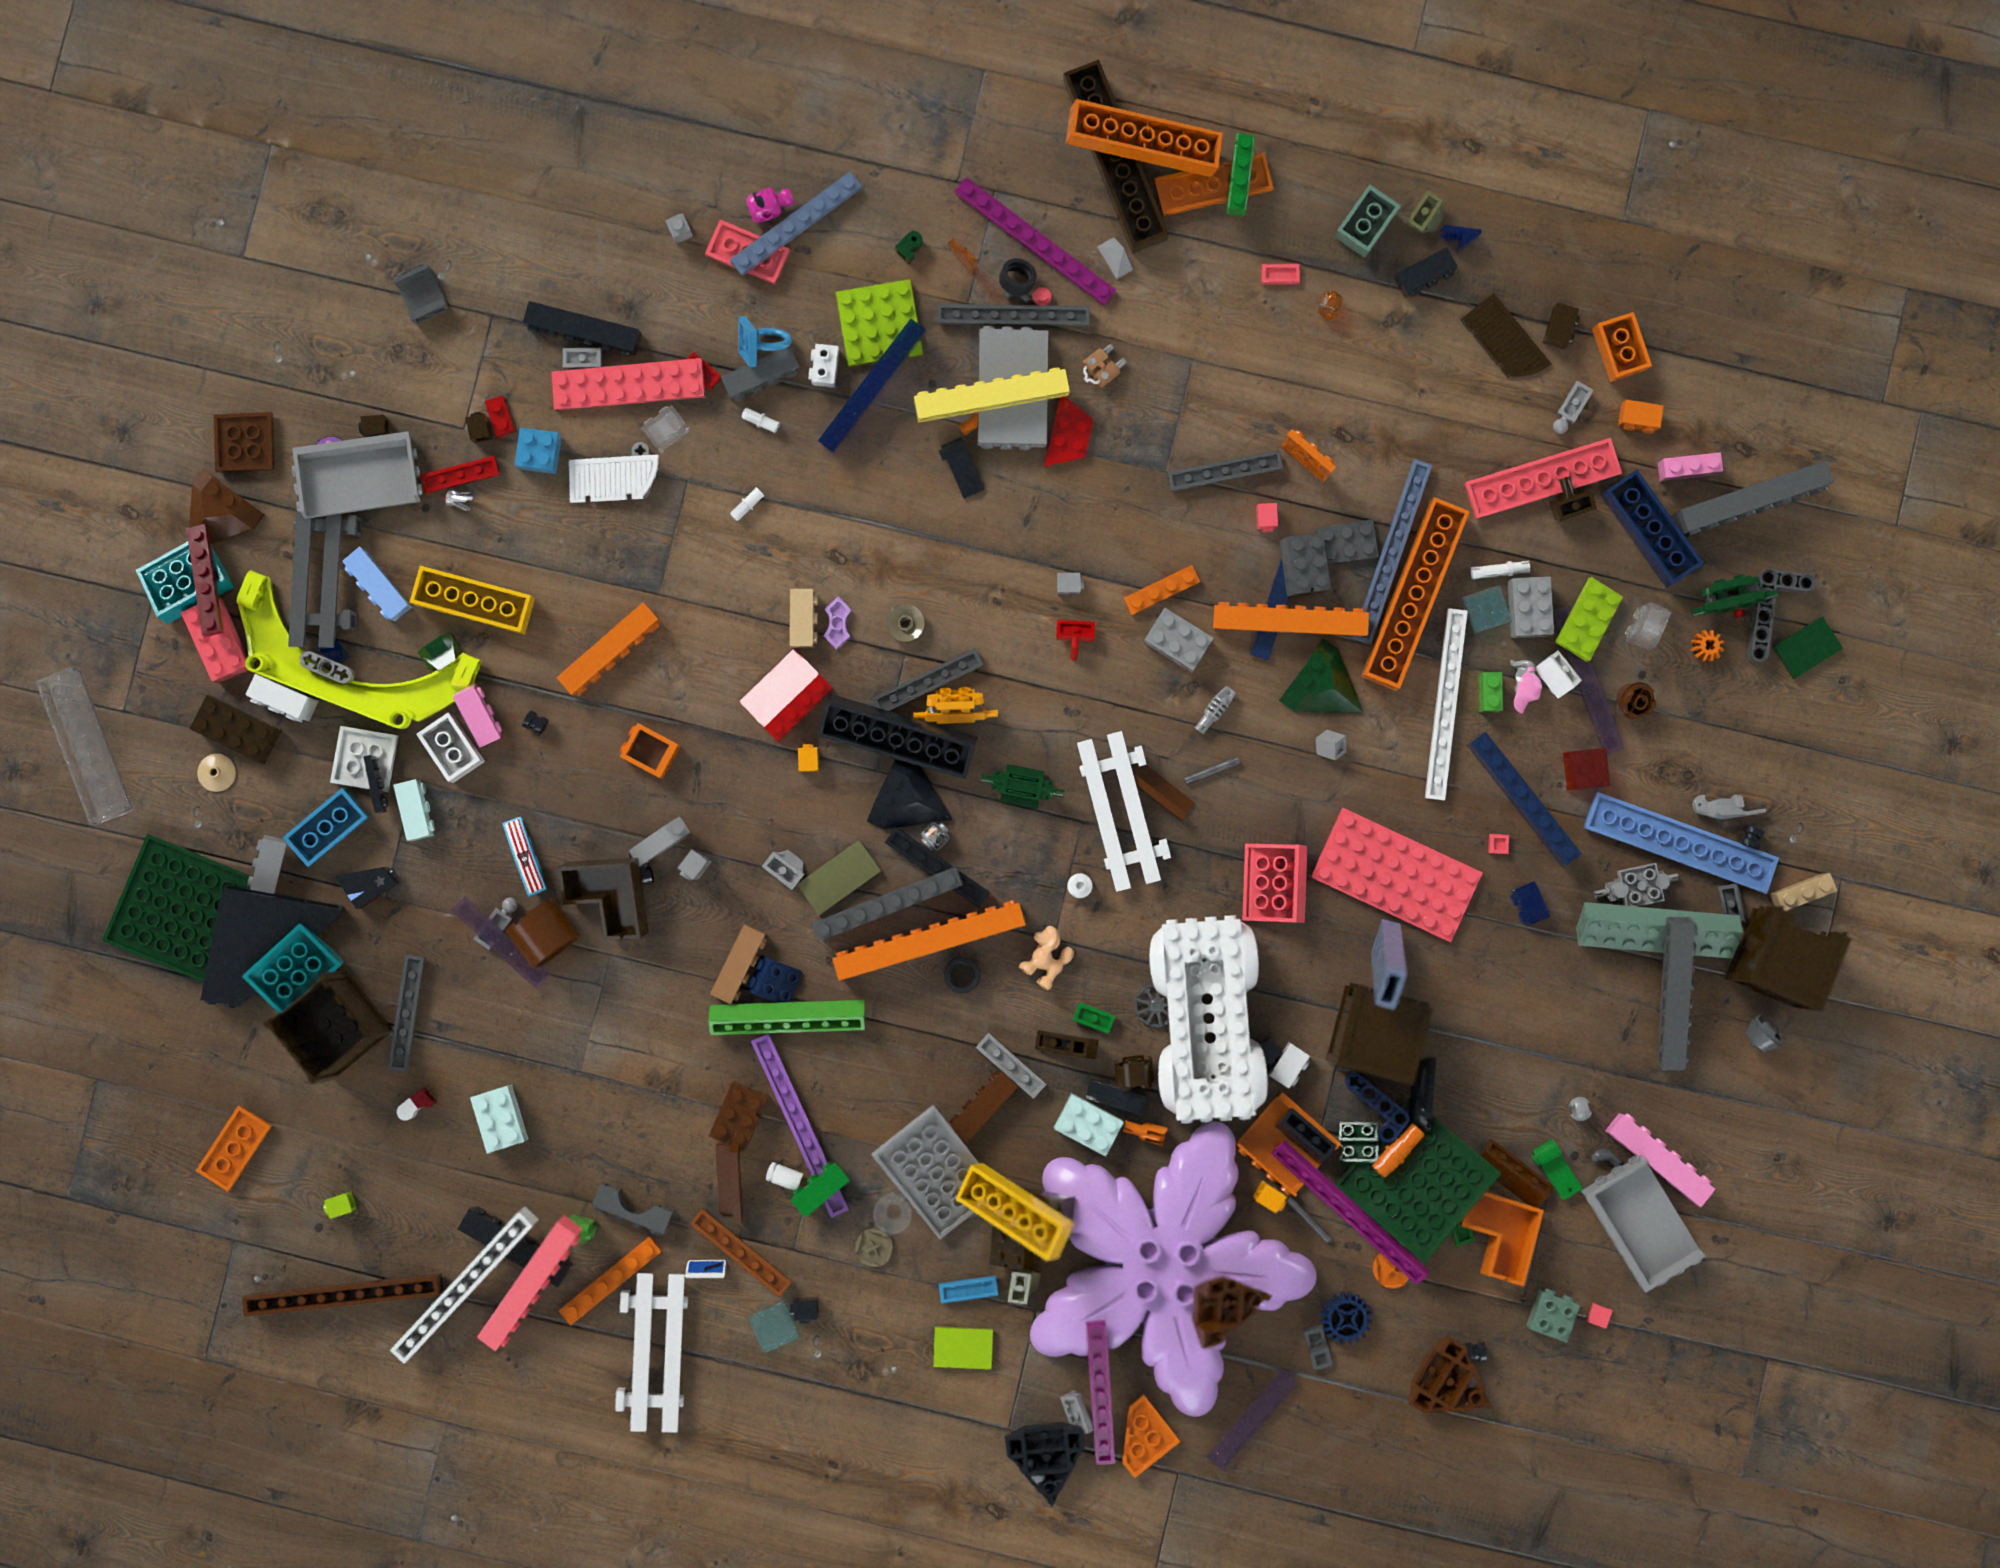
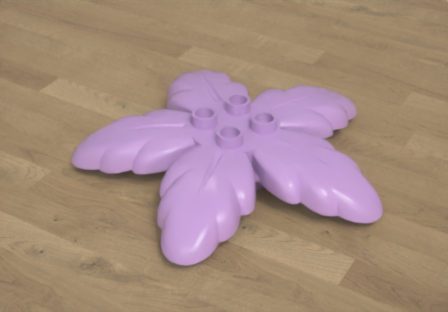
(1159, 1259)

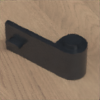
(962, 467)

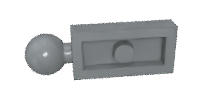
(1572, 406)
(500, 917)

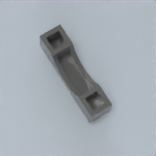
(610, 1200)

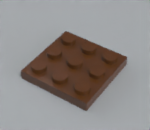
(244, 442)

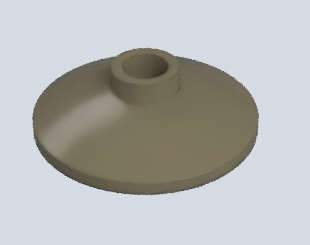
(898, 615)

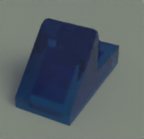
(1464, 235)

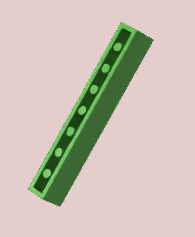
(787, 1017)

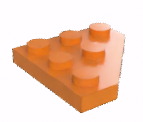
(1146, 1436)

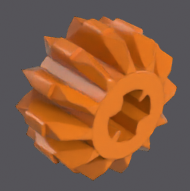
(1700, 644)

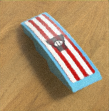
(525, 857)

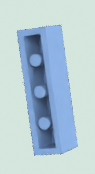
(377, 584)

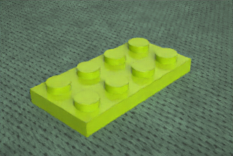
(1589, 619)

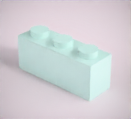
(414, 810)

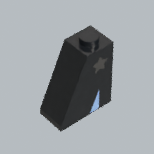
(367, 885)

